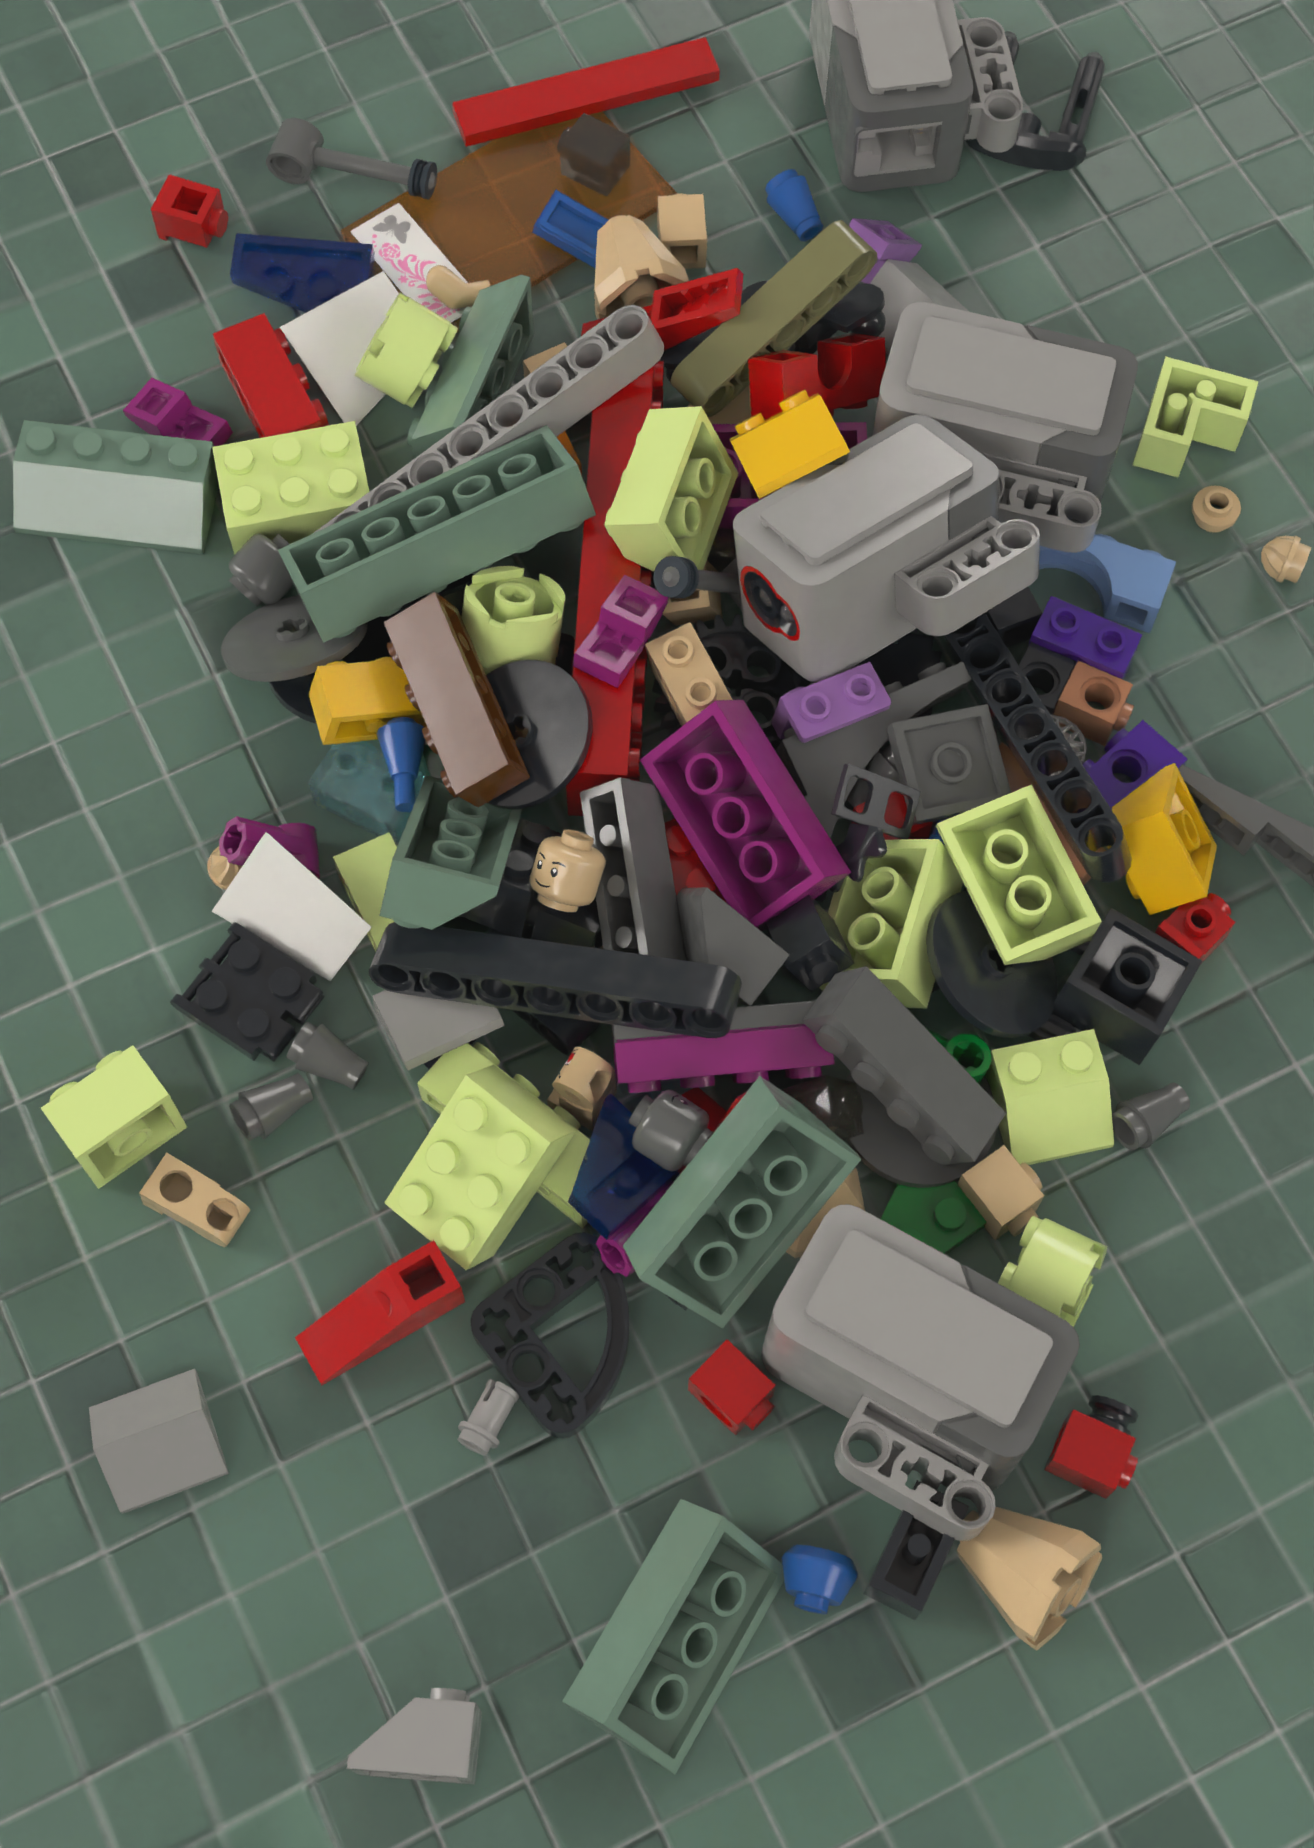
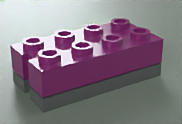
(757, 1042)

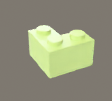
(1194, 406)

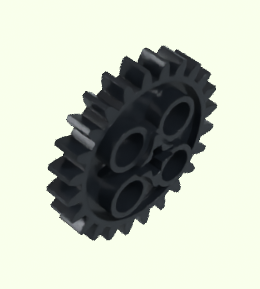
(733, 651)

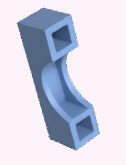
(1125, 578)

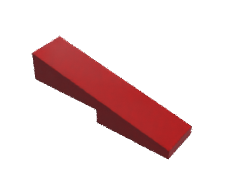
(692, 306)

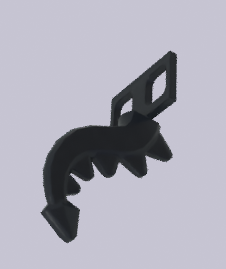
(866, 837)

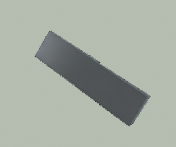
(1246, 821)

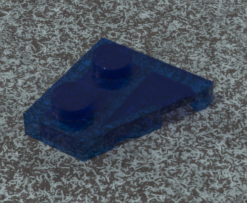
(613, 1175)

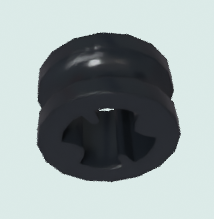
(1112, 1412)

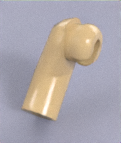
(451, 289)

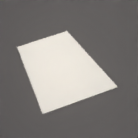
(335, 339)
(292, 910)

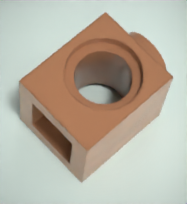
(1095, 685)

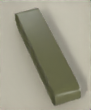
(774, 316)

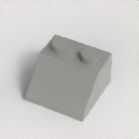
(425, 1741)

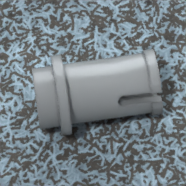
(487, 1418)

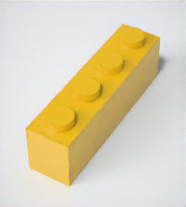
(359, 699)

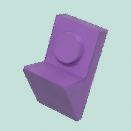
(886, 241)

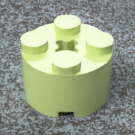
(406, 350)
(513, 616)
(1054, 1268)

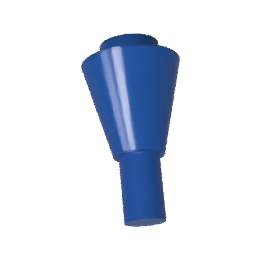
(402, 749)

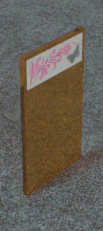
(486, 215)

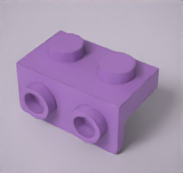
(831, 703)

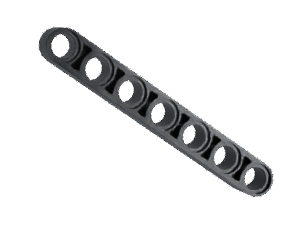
(981, 646)
(557, 979)

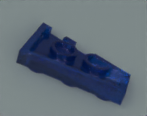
(299, 269)

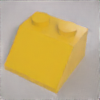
(788, 443)
(1166, 842)

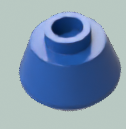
(817, 1577)

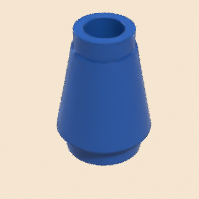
(794, 203)

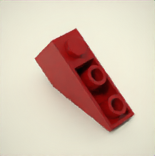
(381, 1312)

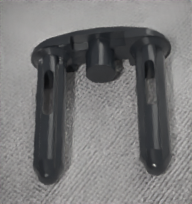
(1062, 148)

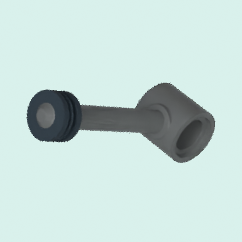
(300, 150)
(680, 578)

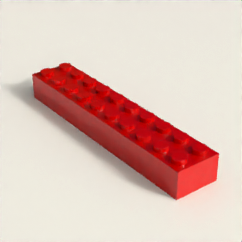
(615, 711)

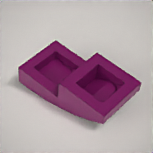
(169, 413)
(621, 632)

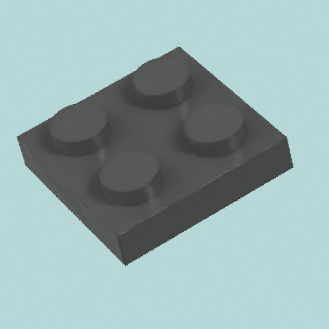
(950, 760)

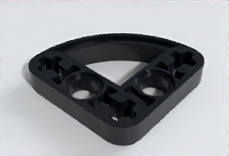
(526, 1317)

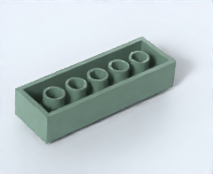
(437, 533)

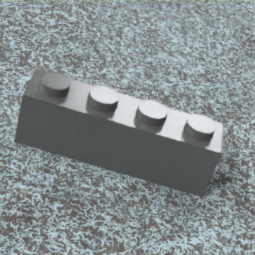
(637, 884)
(903, 1067)

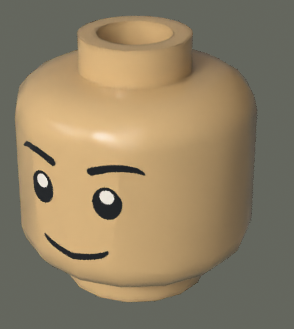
(567, 871)

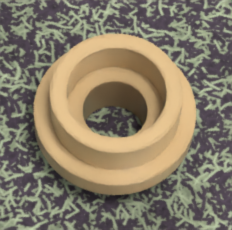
(1215, 519)

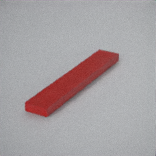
(585, 91)

